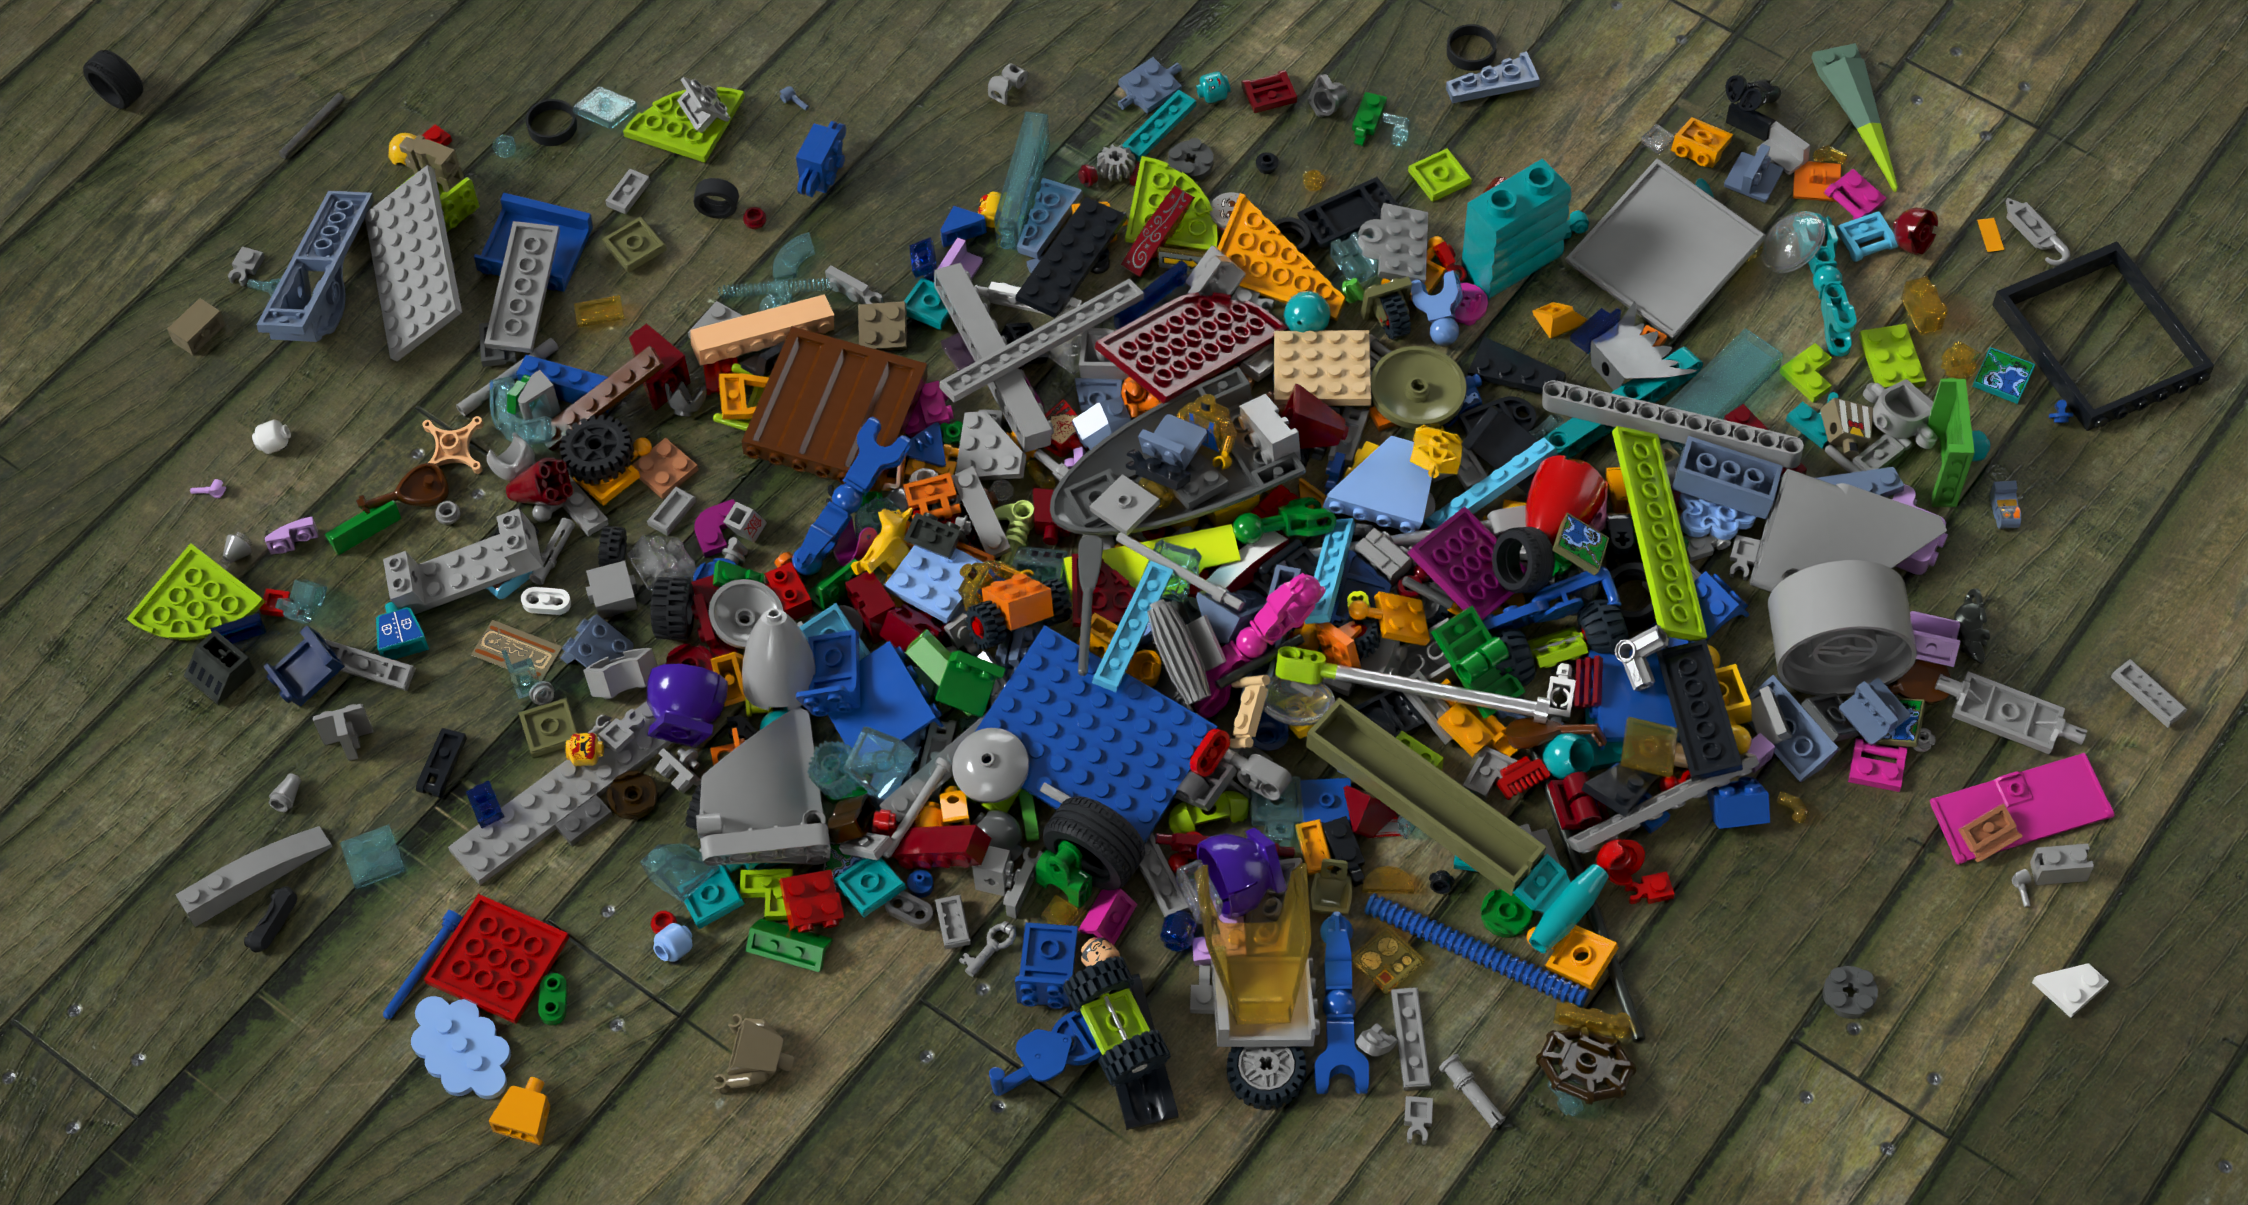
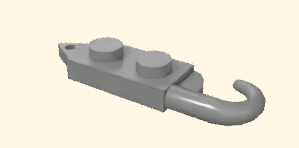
(2036, 230)

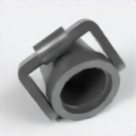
(1327, 98)

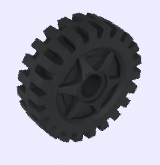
(597, 449)

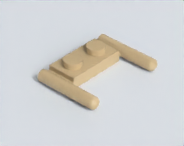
(1250, 710)

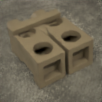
(441, 158)

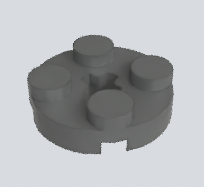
(1192, 150)
(1855, 978)

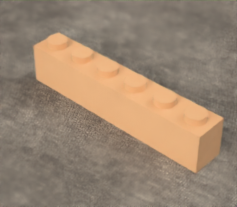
(760, 329)

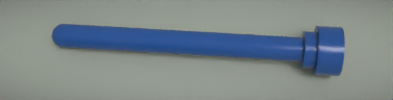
(450, 923)

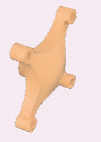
(454, 444)

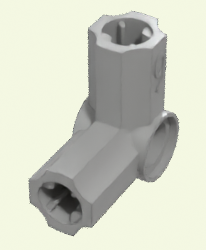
(1643, 646)

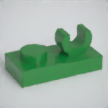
(727, 572)

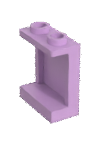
(1935, 638)

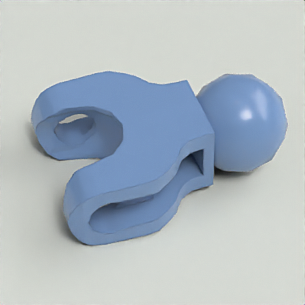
(1440, 308)

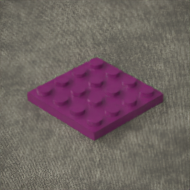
(1461, 563)

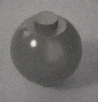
(1003, 830)

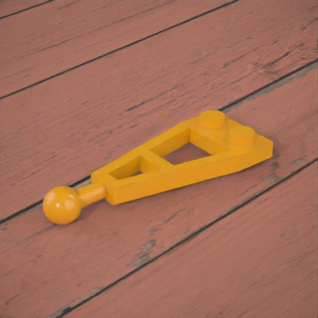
(733, 394)

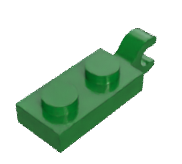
(1368, 116)

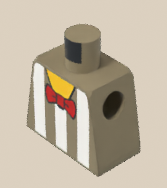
(1847, 425)

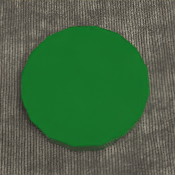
(1505, 914)

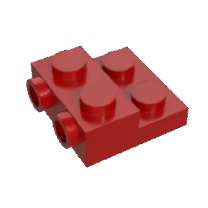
(811, 901)

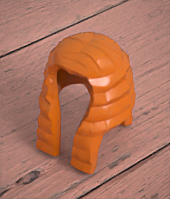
(1137, 398)

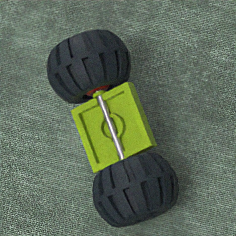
(1600, 630)

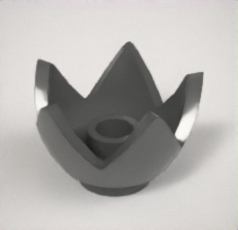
(682, 401)

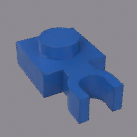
(1335, 471)

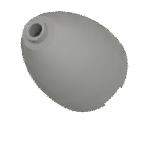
(776, 662)

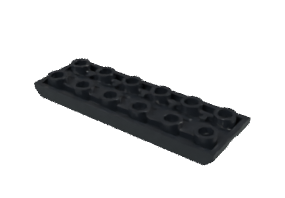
(1149, 1097)

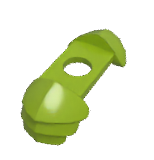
(1229, 804)

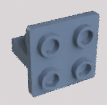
(1754, 175)
(1874, 710)

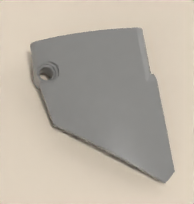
(1838, 522)

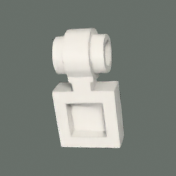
(1703, 546)

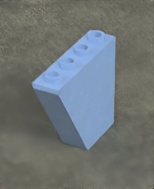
(1384, 488)

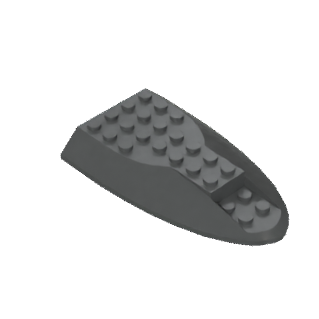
(1108, 461)

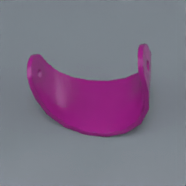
(848, 546)

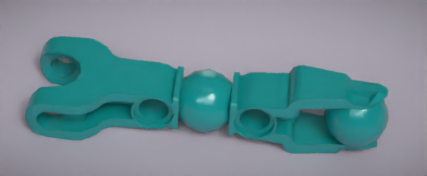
(1828, 281)

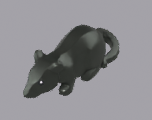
(1971, 626)

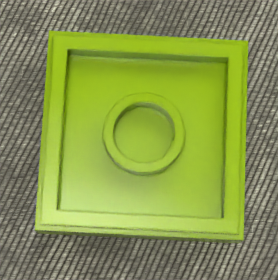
(1439, 175)

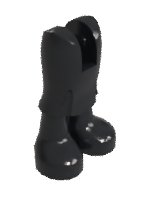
(1751, 94)

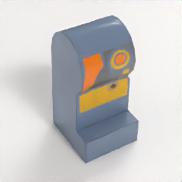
(2005, 504)

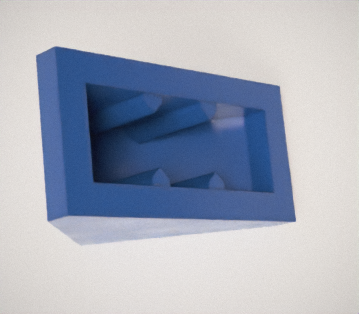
(962, 224)

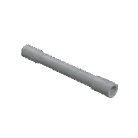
(477, 398)

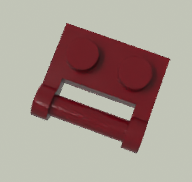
(1269, 96)

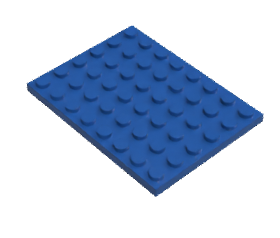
(1096, 742)

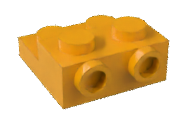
(1701, 142)

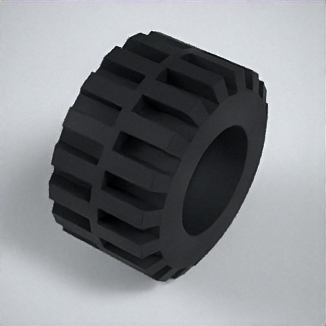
(672, 609)

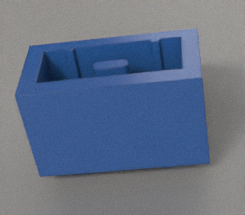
(1739, 803)

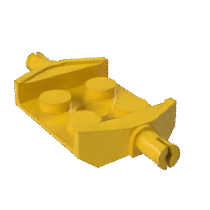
(1436, 450)

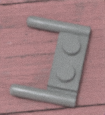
(1874, 457)

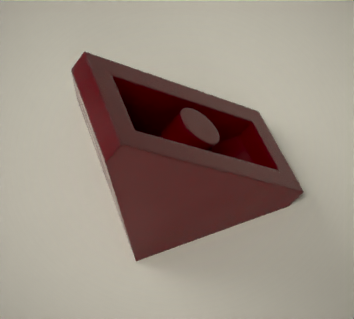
(1366, 812)

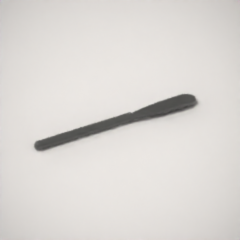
(1089, 566)

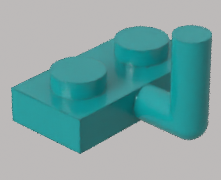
(1810, 422)

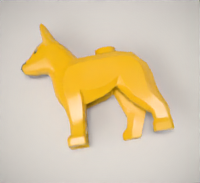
(887, 548)

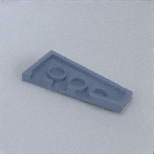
(1504, 78)
(1047, 216)
(1096, 390)
(1878, 481)

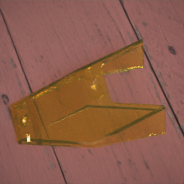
(1260, 961)

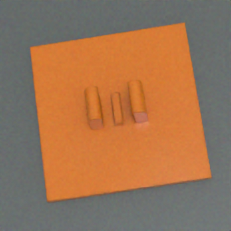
(1813, 180)

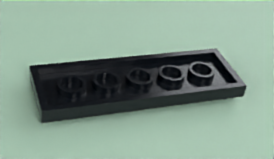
(1071, 257)
(1699, 710)

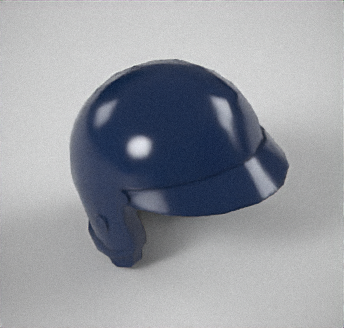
(1270, 733)

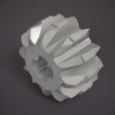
(1115, 163)

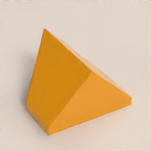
(1558, 318)
(730, 668)

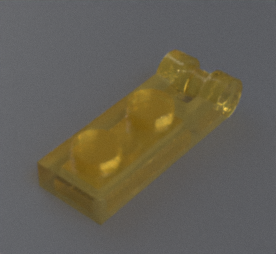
(1595, 1019)

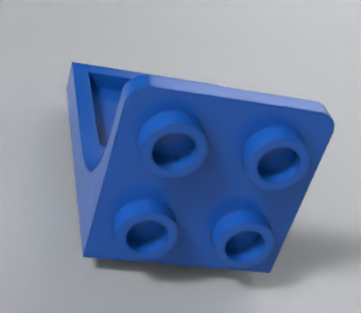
(1715, 605)
(836, 676)
(1046, 964)

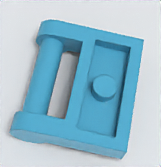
(1863, 230)

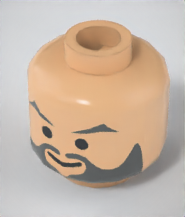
(1097, 950)

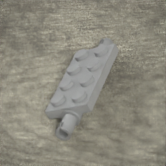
(2009, 712)

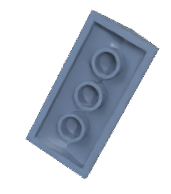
(1809, 746)

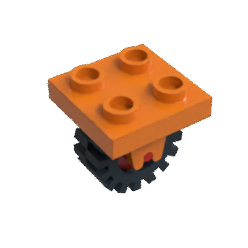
(1348, 641)

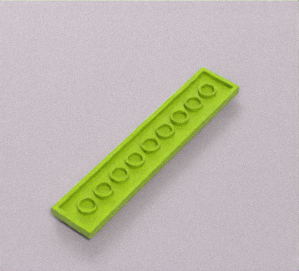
(1659, 534)

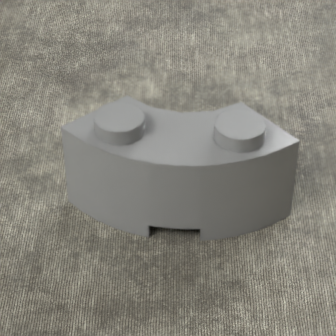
(623, 673)

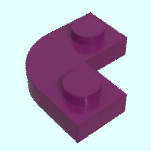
(709, 527)

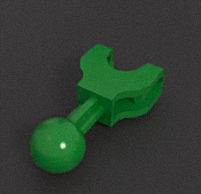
(1291, 519)

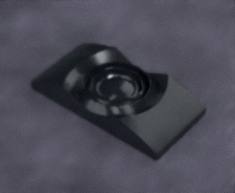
(1346, 212)
(1392, 713)

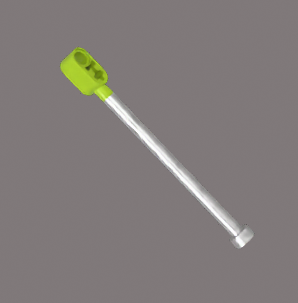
(1310, 668)

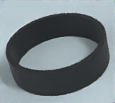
(1471, 29)
(552, 140)

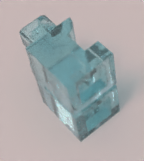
(1351, 261)

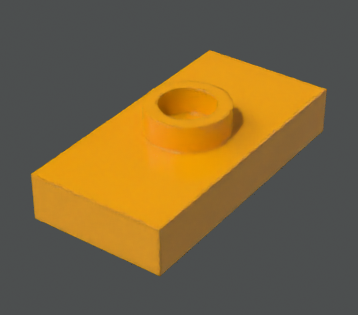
(1313, 845)

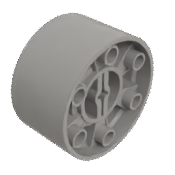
(1841, 627)

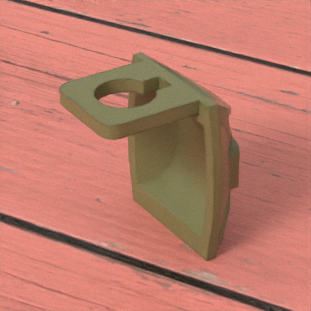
(1331, 891)

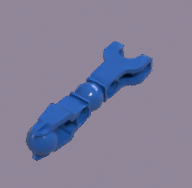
(847, 498)
(1339, 1008)

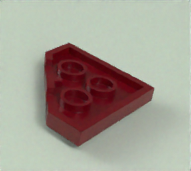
(1109, 596)

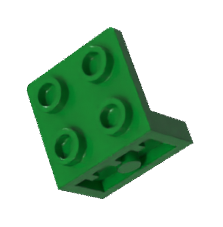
(832, 588)
(968, 683)

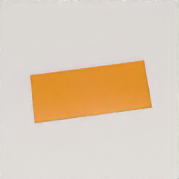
(1990, 234)

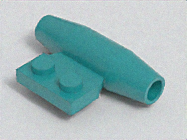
(1561, 901)

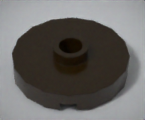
(632, 784)

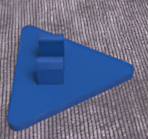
(928, 446)

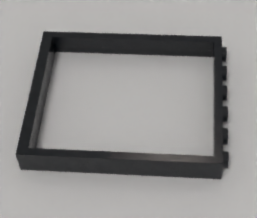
(2111, 254)

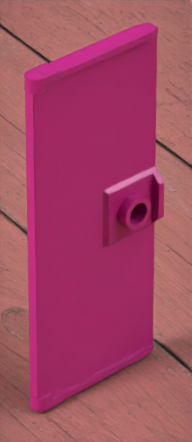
(2038, 799)

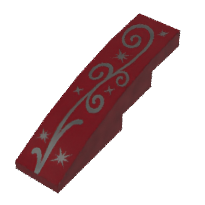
(1157, 230)

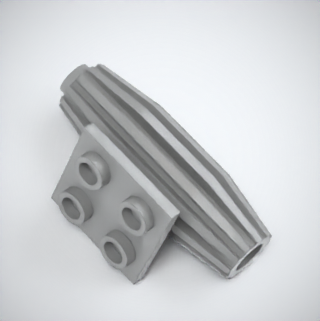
(1185, 650)

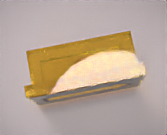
(1171, 255)

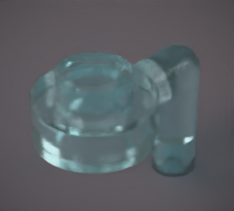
(1400, 131)
(773, 301)
(1567, 1103)

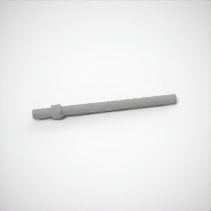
(1218, 593)

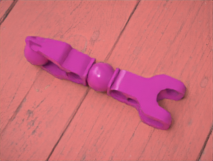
(1269, 625)

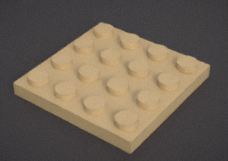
(1325, 363)

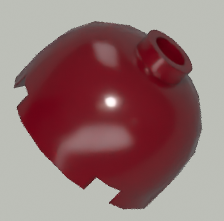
(1914, 230)

